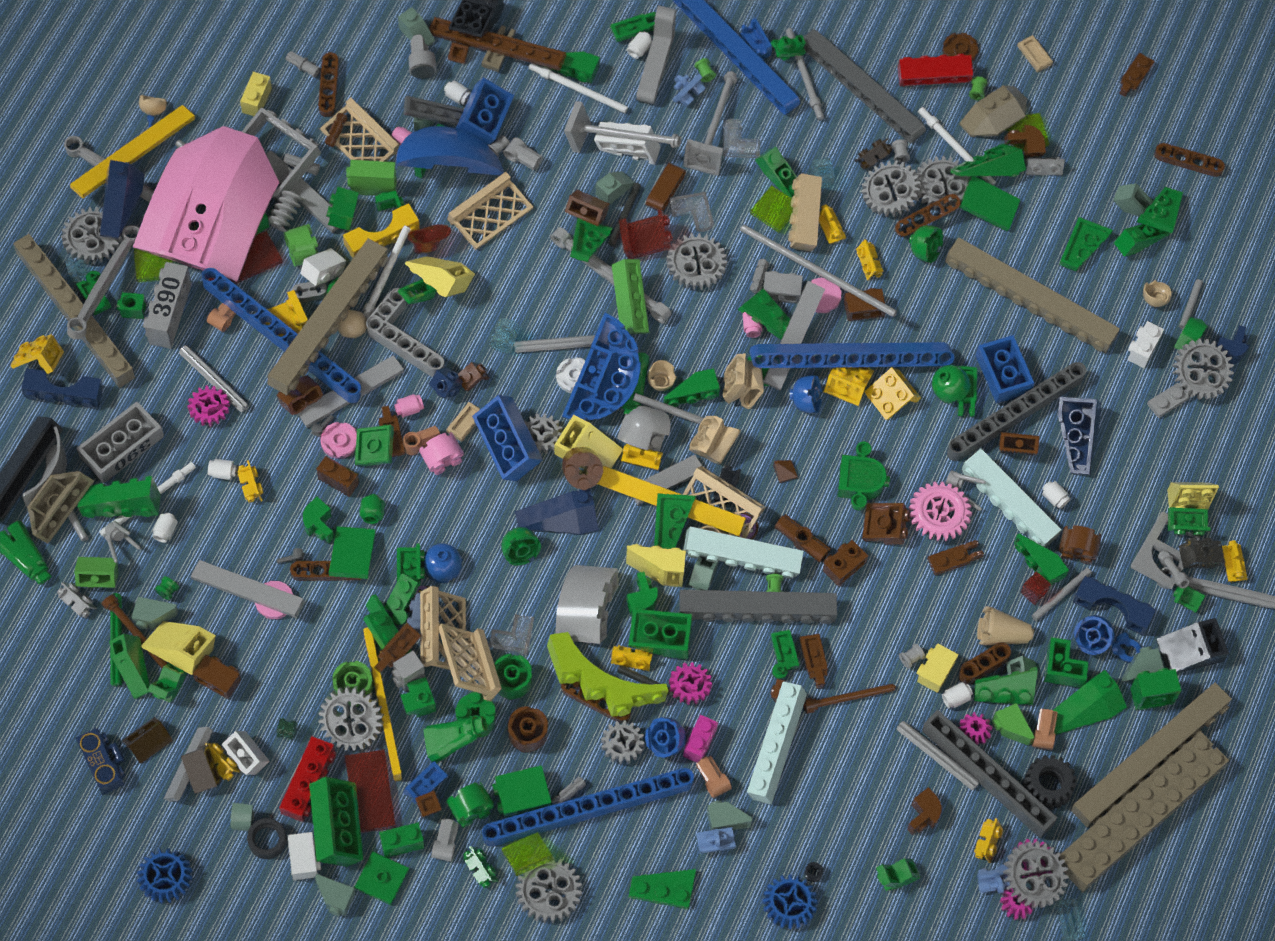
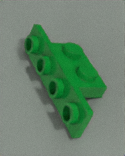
(380, 622)

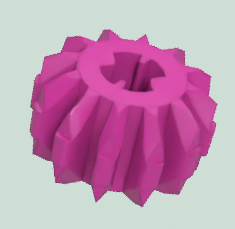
(982, 727)
(1011, 906)

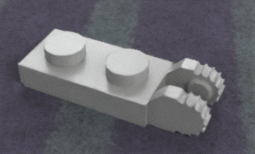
(1168, 400)

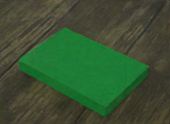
(989, 203)
(352, 552)

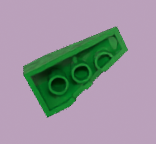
(997, 161)
(1092, 703)

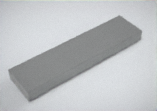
(674, 475)
(181, 778)

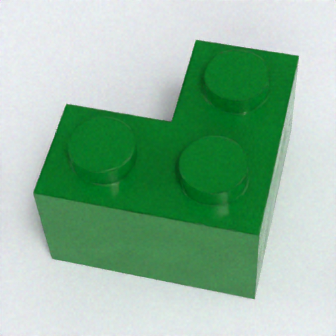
(1060, 668)

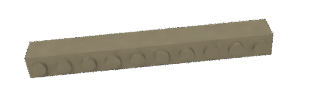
(1032, 295)
(70, 307)
(327, 317)
(1151, 754)

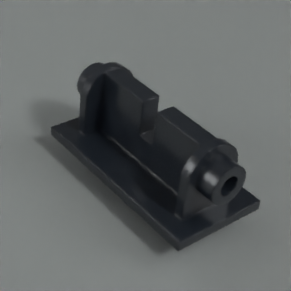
(729, 476)

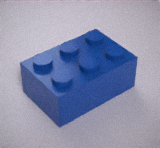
(485, 111)
(1004, 369)

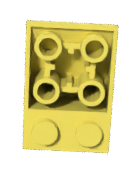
(444, 275)
(583, 434)
(1191, 494)
(659, 564)
(180, 644)

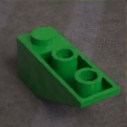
(580, 66)
(777, 170)
(1138, 238)
(697, 387)
(1041, 559)
(130, 662)

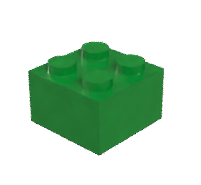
(1155, 689)

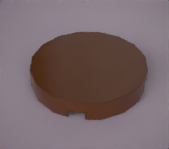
(960, 44)

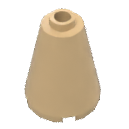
(1002, 628)

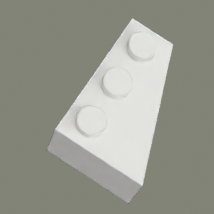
(637, 148)

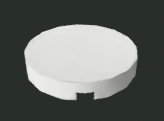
(568, 373)

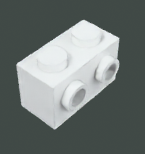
(323, 267)
(1145, 345)
(245, 753)
(303, 856)

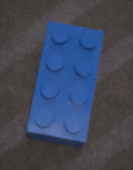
(507, 438)

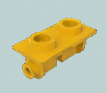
(830, 225)
(866, 254)
(641, 457)
(252, 489)
(1234, 562)
(623, 656)
(226, 764)
(991, 831)

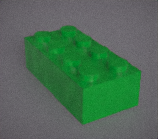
(336, 822)

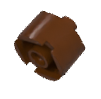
(586, 458)
(1080, 543)
(535, 722)

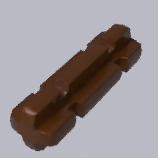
(335, 129)

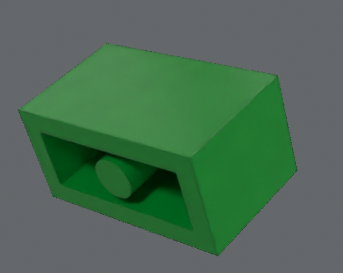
(343, 208)
(401, 840)

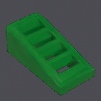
(421, 291)

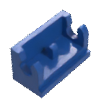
(756, 39)
(425, 782)

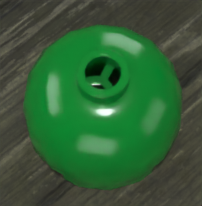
(926, 242)
(950, 383)
(520, 545)

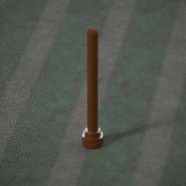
(111, 603)
(811, 705)

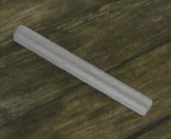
(554, 343)
(213, 378)
(936, 754)

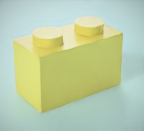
(256, 93)
(937, 667)

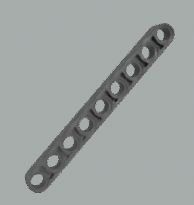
(863, 86)
(1010, 417)

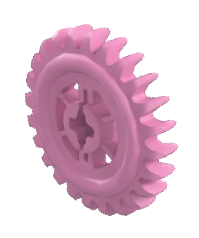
(932, 525)

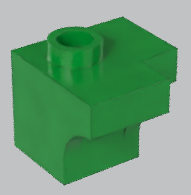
(418, 699)

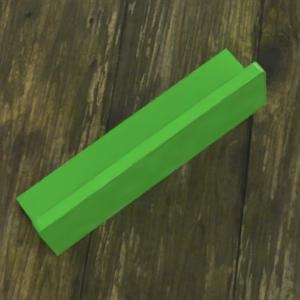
(630, 296)

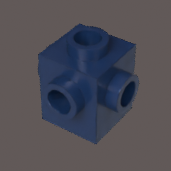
(446, 383)

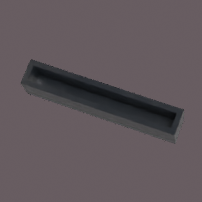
(26, 461)

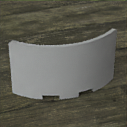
(55, 464)
(584, 602)

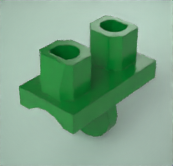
(789, 47)

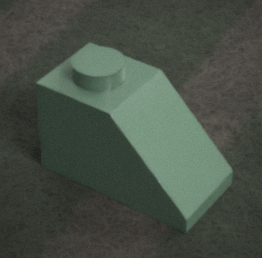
(413, 24)
(613, 186)
(1132, 199)
(703, 574)
(152, 613)
(1146, 660)
(725, 815)
(335, 895)

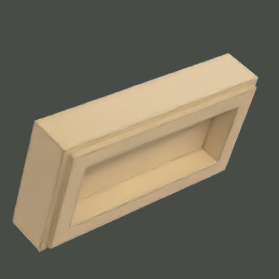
(1035, 53)
(463, 422)

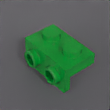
(1188, 520)
(409, 562)

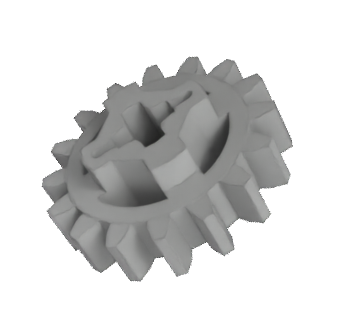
(550, 435)
(630, 739)

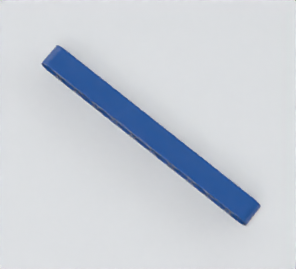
(740, 54)
(277, 327)
(843, 353)
(596, 800)

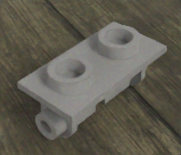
(1046, 166)
(82, 603)

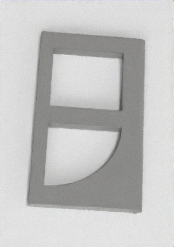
(1144, 561)

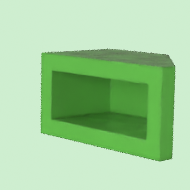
(1013, 725)

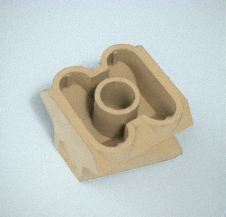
(742, 381)
(713, 439)

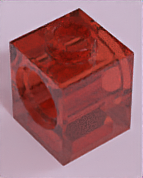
(1035, 588)

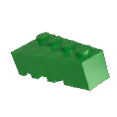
(121, 499)

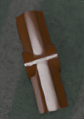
(793, 530)

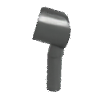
(318, 429)
(298, 555)

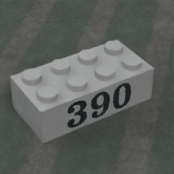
(167, 305)
(120, 442)

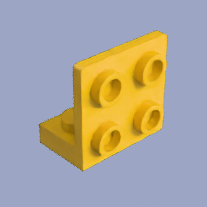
(290, 313)
(43, 349)
(848, 383)
(891, 393)

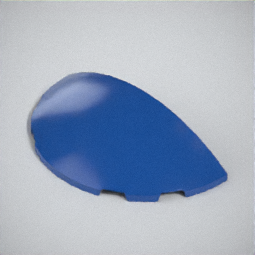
(447, 147)
(607, 374)

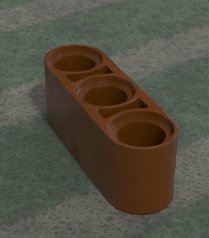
(665, 187)
(989, 656)

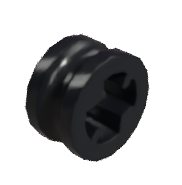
(816, 866)

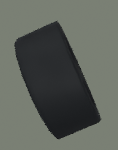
(266, 823)

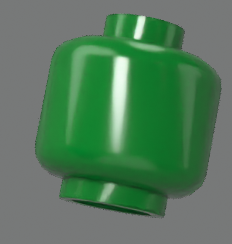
(372, 509)

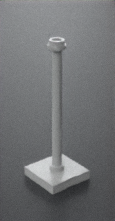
(580, 124)
(705, 156)

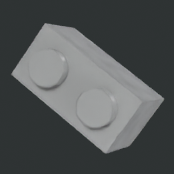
(783, 286)
(407, 670)

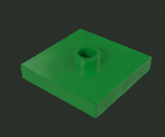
(374, 445)
(381, 878)

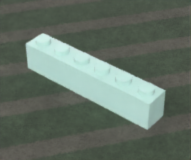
(1011, 499)
(743, 552)
(777, 743)

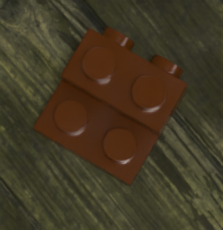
(886, 523)

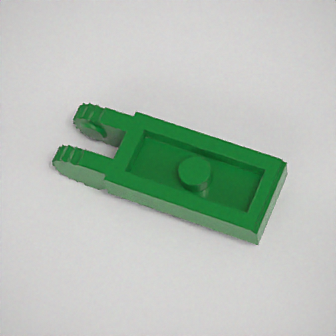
(632, 26)
(971, 397)

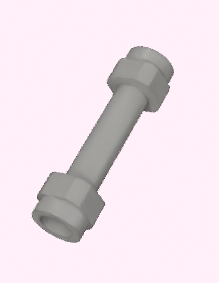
(1167, 560)

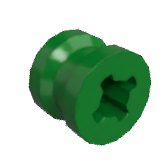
(166, 588)

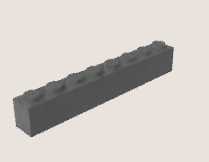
(759, 606)
(989, 774)

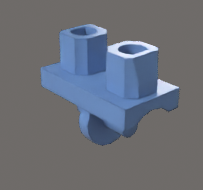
(684, 96)
(715, 840)
(992, 879)

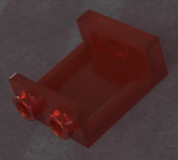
(646, 235)

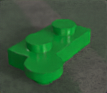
(86, 287)
(401, 598)
(784, 653)

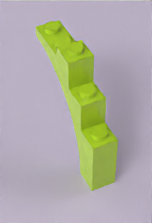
(595, 683)

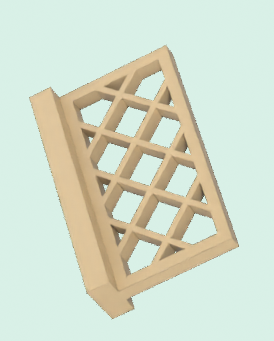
(368, 125)
(478, 200)
(729, 492)
(430, 624)
(480, 658)

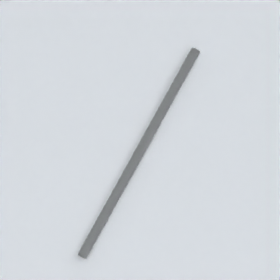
(816, 269)

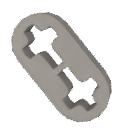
(309, 291)

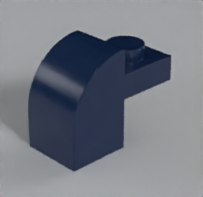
(1236, 348)

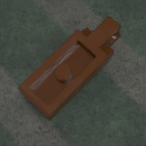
(1135, 73)
(387, 419)
(397, 647)
(814, 658)

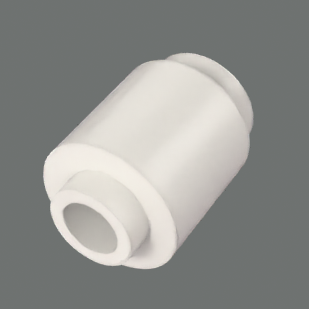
(639, 45)
(457, 92)
(222, 469)
(1055, 494)
(164, 527)
(957, 695)

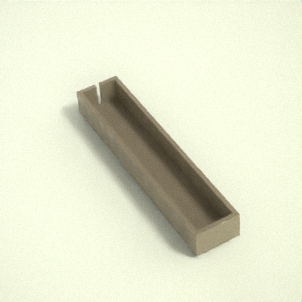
(1142, 811)

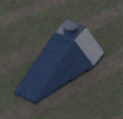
(121, 194)
(1079, 427)
(566, 513)

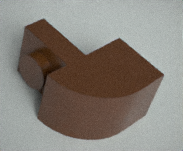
(1031, 138)
(929, 811)

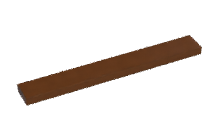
(501, 45)

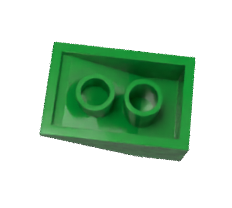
(661, 633)

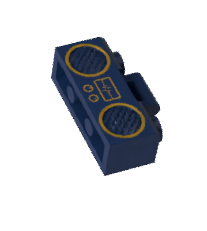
(102, 768)

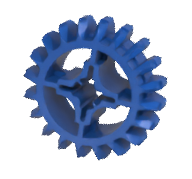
(176, 887)
(797, 904)

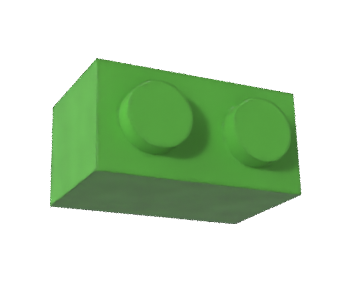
(96, 572)

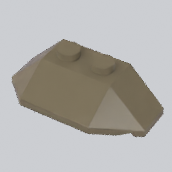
(995, 112)
(56, 502)

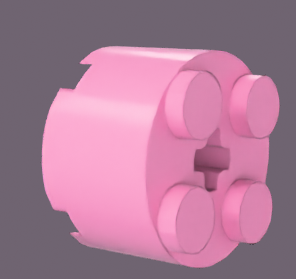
(442, 452)

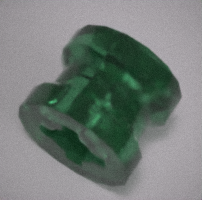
(286, 728)

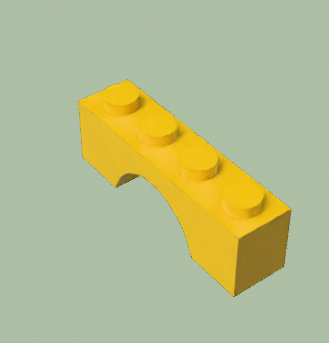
(401, 217)

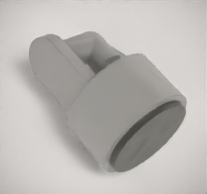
(421, 61)

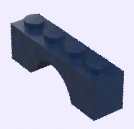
(84, 392)
(1093, 593)

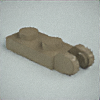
(493, 60)

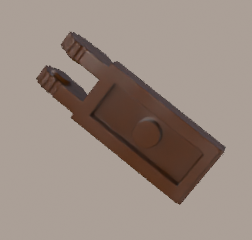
(954, 557)

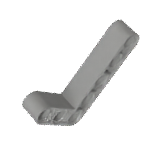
(658, 54)
(400, 338)

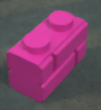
(700, 739)

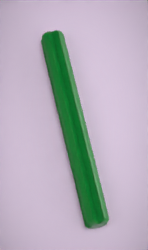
(115, 631)

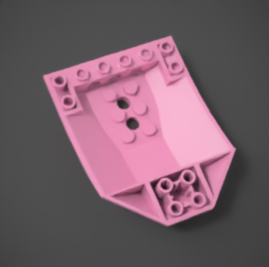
(234, 183)

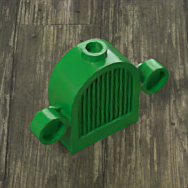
(861, 477)

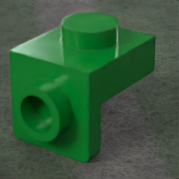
(388, 200)
(1189, 598)

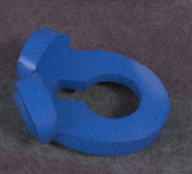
(1124, 639)

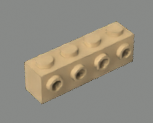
(805, 212)

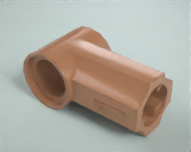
(221, 317)
(420, 439)
(1044, 733)
(715, 781)

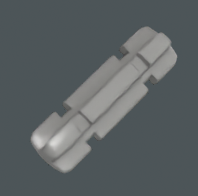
(759, 275)
(568, 792)

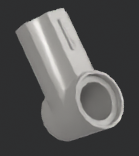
(518, 151)
(444, 845)

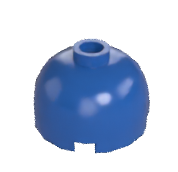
(806, 394)
(442, 563)
(1094, 634)
(665, 737)

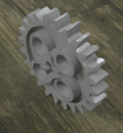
(930, 185)
(874, 194)
(81, 246)
(679, 263)
(1203, 352)
(368, 717)
(1031, 856)
(541, 906)

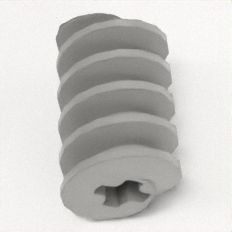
(284, 209)

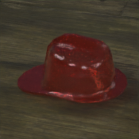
(428, 238)

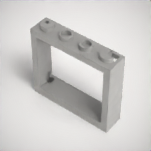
(258, 122)

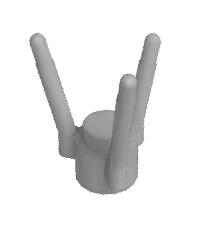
(958, 479)
(116, 533)

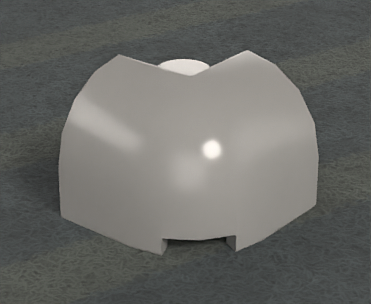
(645, 428)

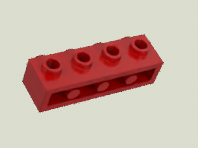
(935, 70)
(311, 768)

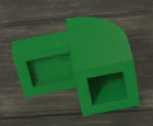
(1193, 331)
(314, 517)
(645, 598)
(168, 684)
(898, 874)

